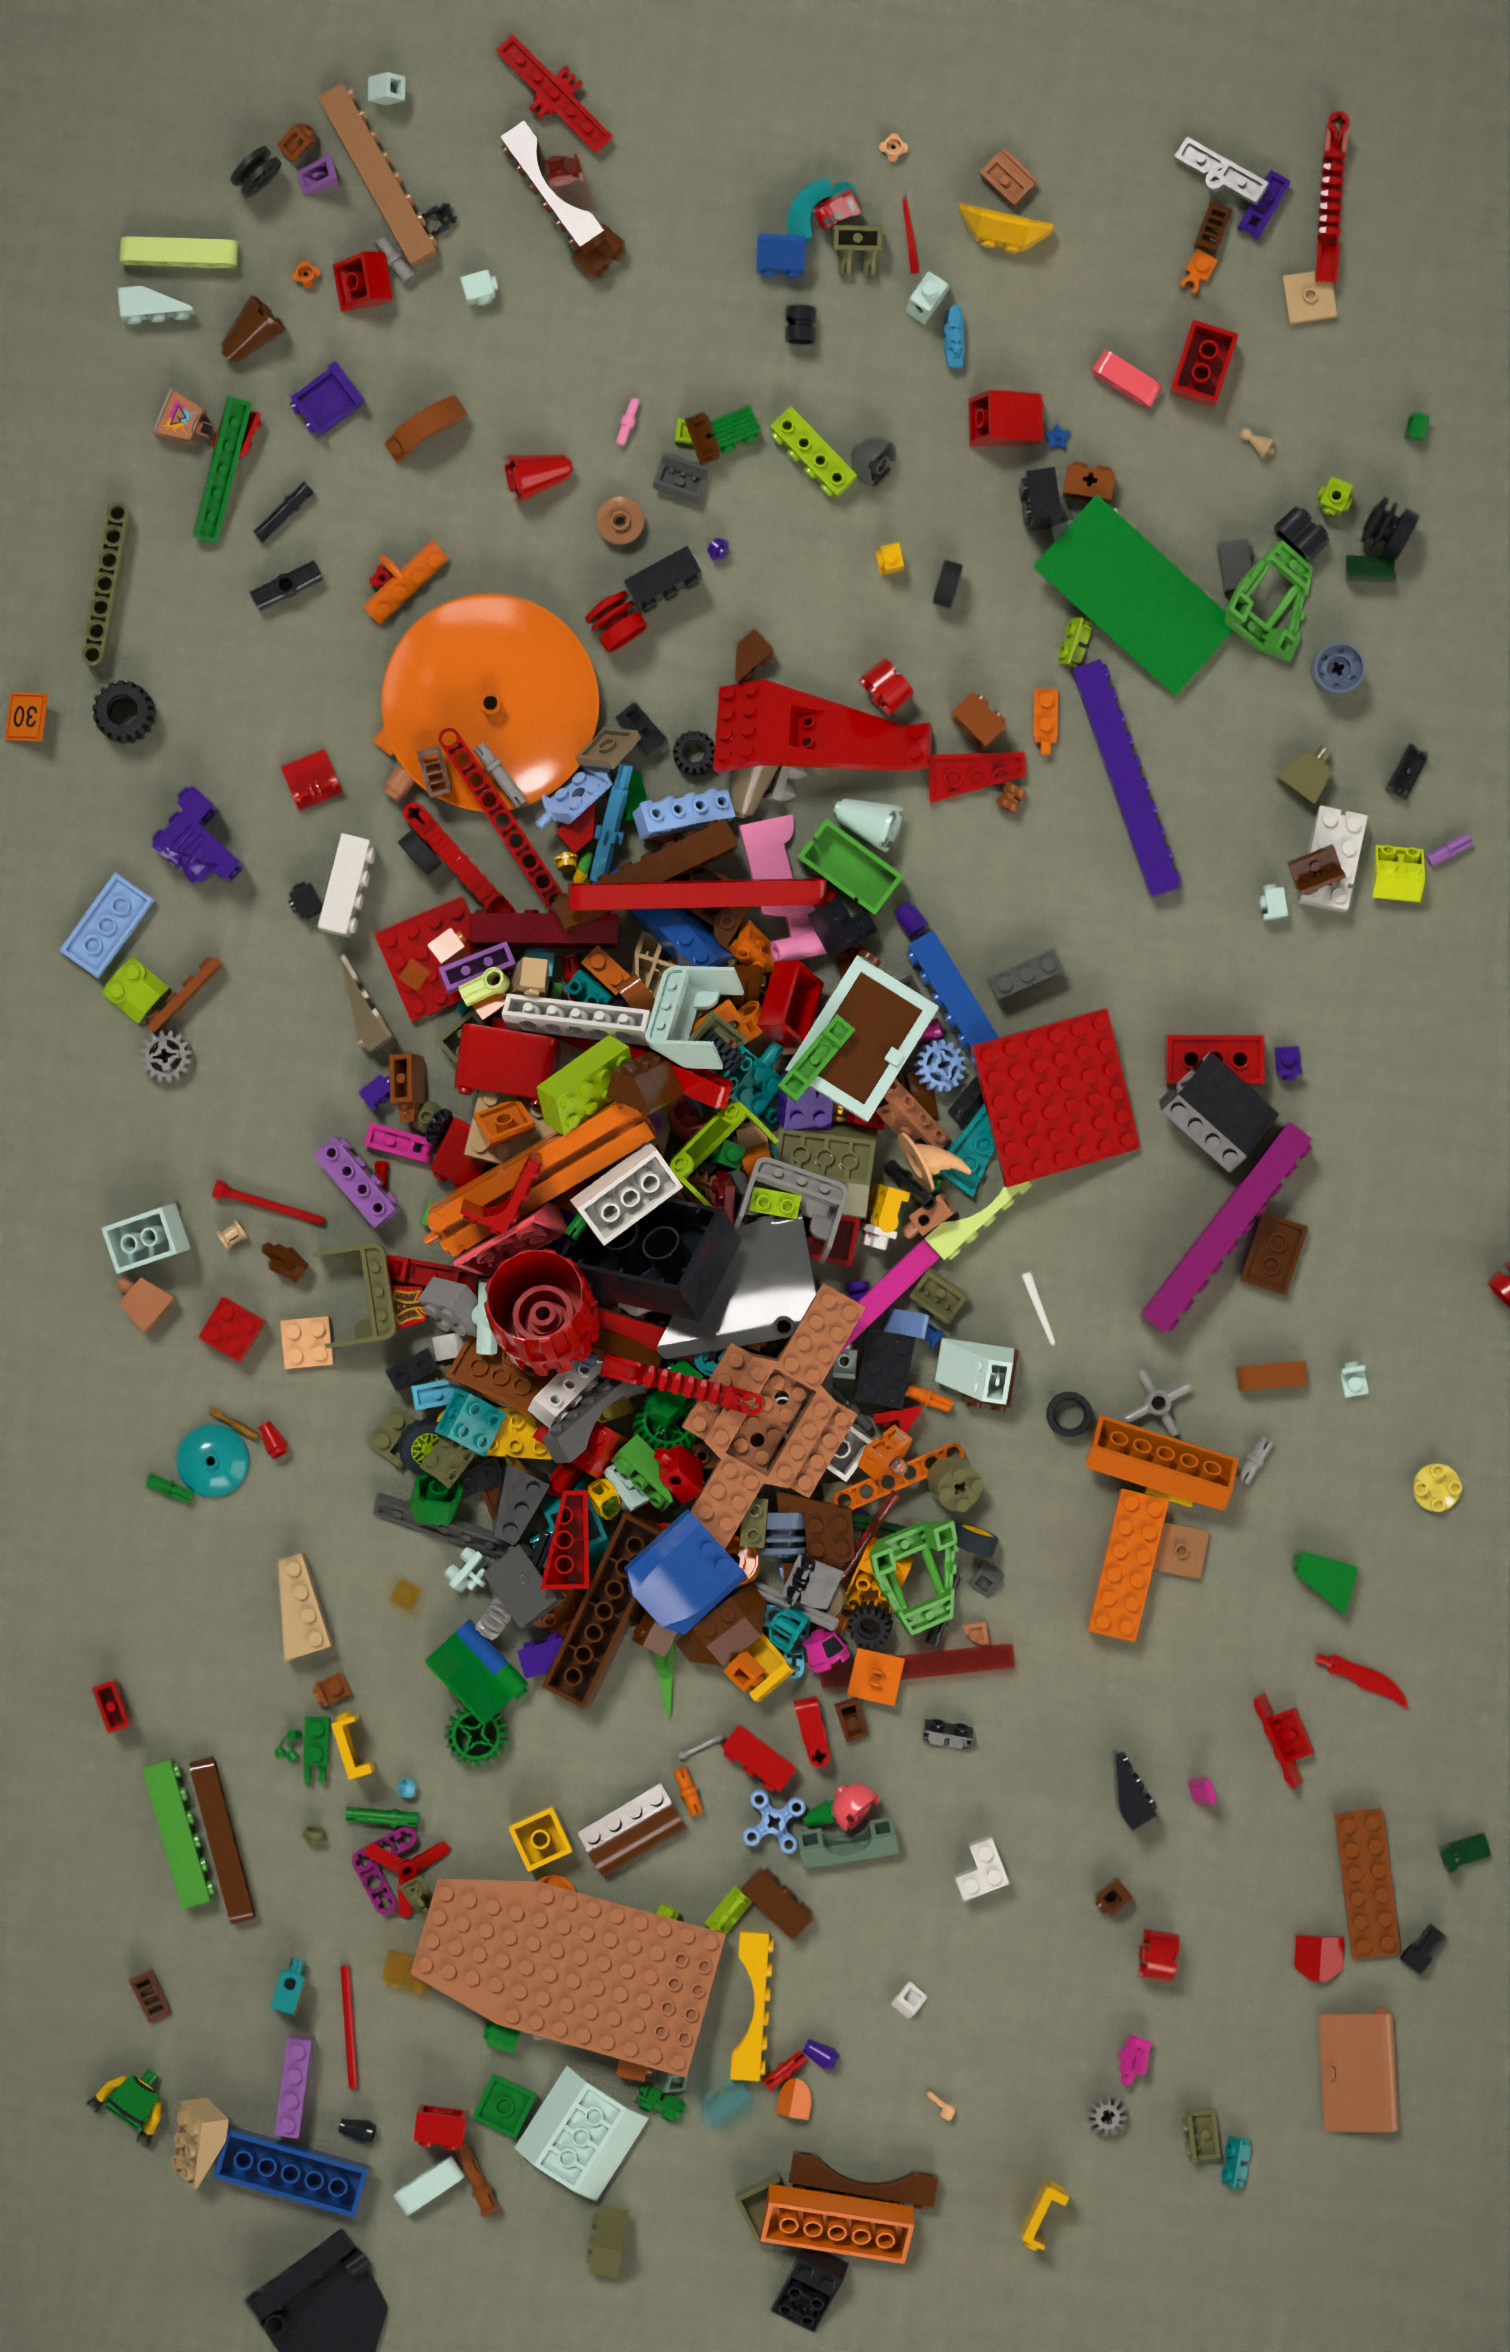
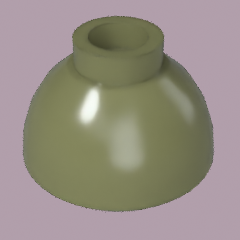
(426, 1112)

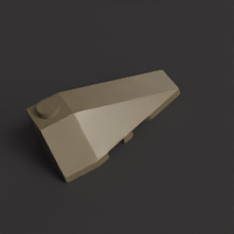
(368, 1020)

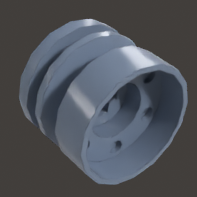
(1352, 668)
(783, 1536)

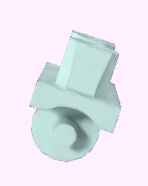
(470, 1574)

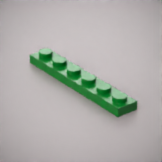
(222, 469)

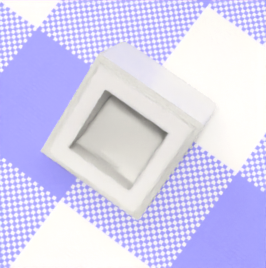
(909, 2000)

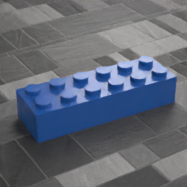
(950, 991)
(291, 2171)

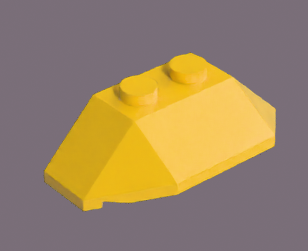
(1003, 229)

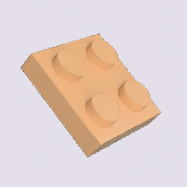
(305, 1342)

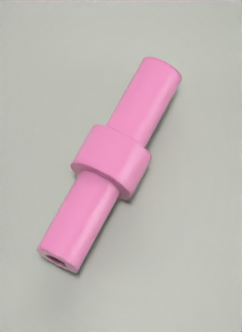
(627, 421)

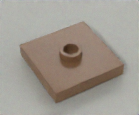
(1181, 1550)

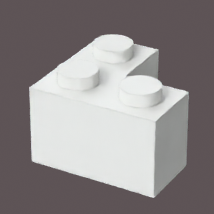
(988, 1873)

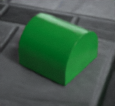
(1417, 427)

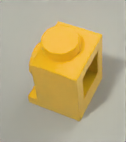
(889, 559)

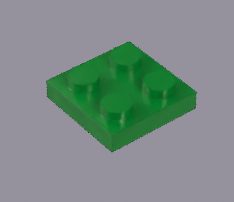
(504, 2105)

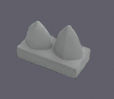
(779, 788)

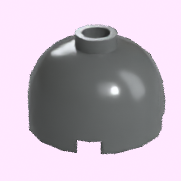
(871, 460)

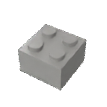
(450, 1305)

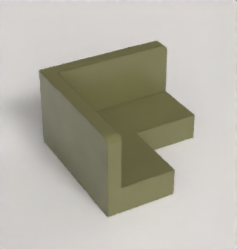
(752, 2202)

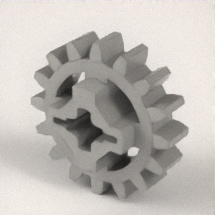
(167, 1067)

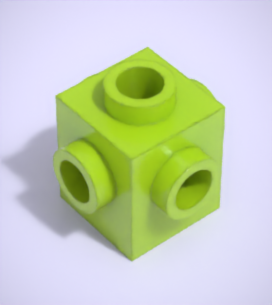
(1339, 490)

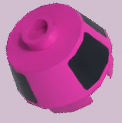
(824, 1649)

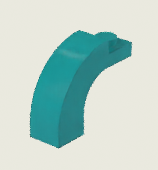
(801, 208)

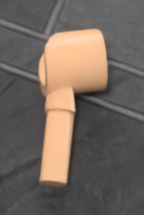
(947, 2110)

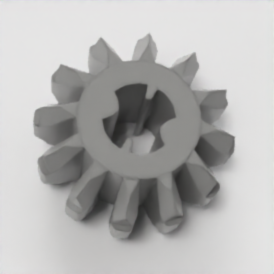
(493, 1619)
(1098, 2111)

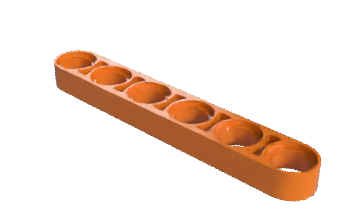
(900, 1481)

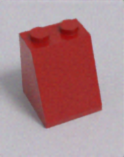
(1005, 419)
(450, 1158)

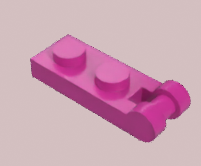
(397, 1142)

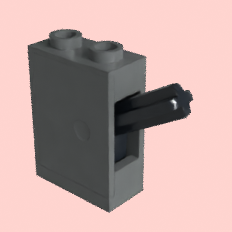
(518, 1581)

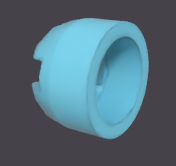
(406, 1787)

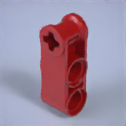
(812, 1729)

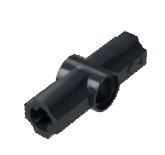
(271, 592)

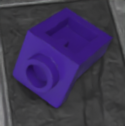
(1287, 1062)

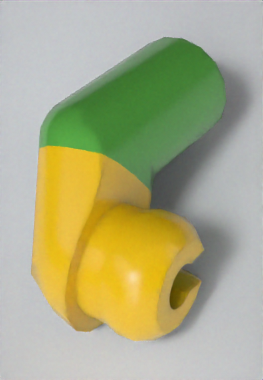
(583, 868)

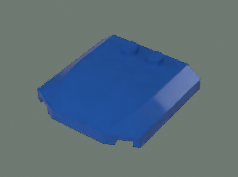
(682, 1574)

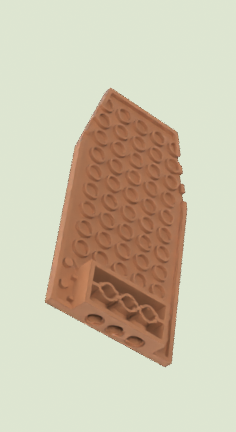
(571, 1968)

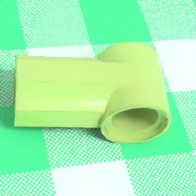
(482, 986)

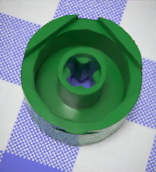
(433, 1501)

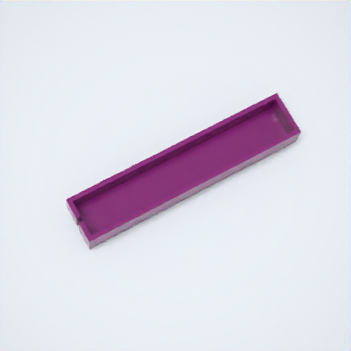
(1225, 1227)

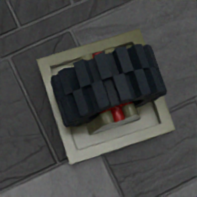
(726, 1040)

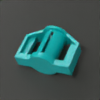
(787, 1628)

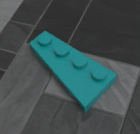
(974, 1147)

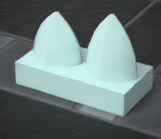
(630, 1496)

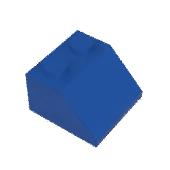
(781, 255)

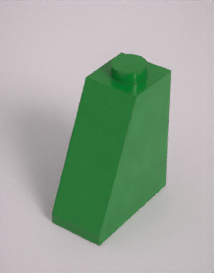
(1327, 1577)

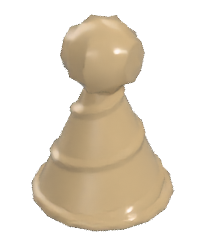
(1260, 443)

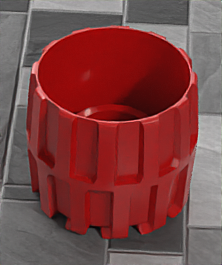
(536, 1288)

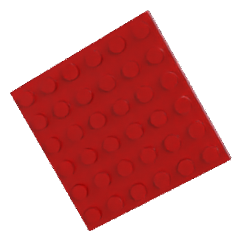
(1055, 1097)

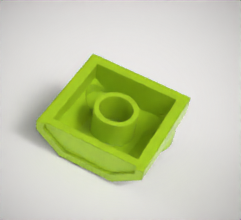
(134, 989)

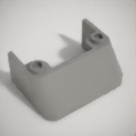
(820, 1197)

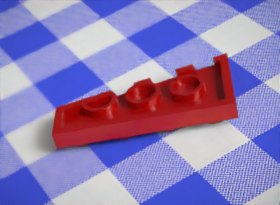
(968, 772)

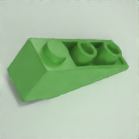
(638, 1464)

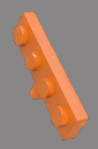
(404, 581)

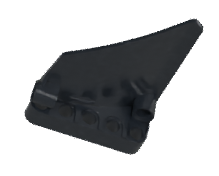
(323, 2301)

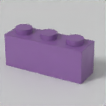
(475, 965)

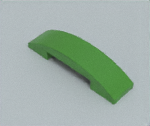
(816, 1057)

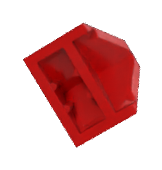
(1318, 1956)

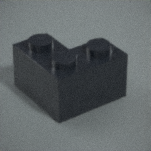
(839, 930)

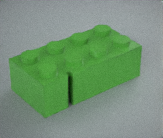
(850, 867)

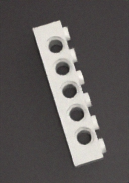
(575, 1019)

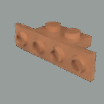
(908, 1116)

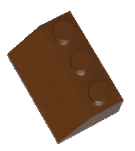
(645, 1083)

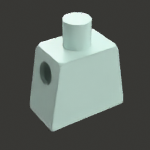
(927, 297)

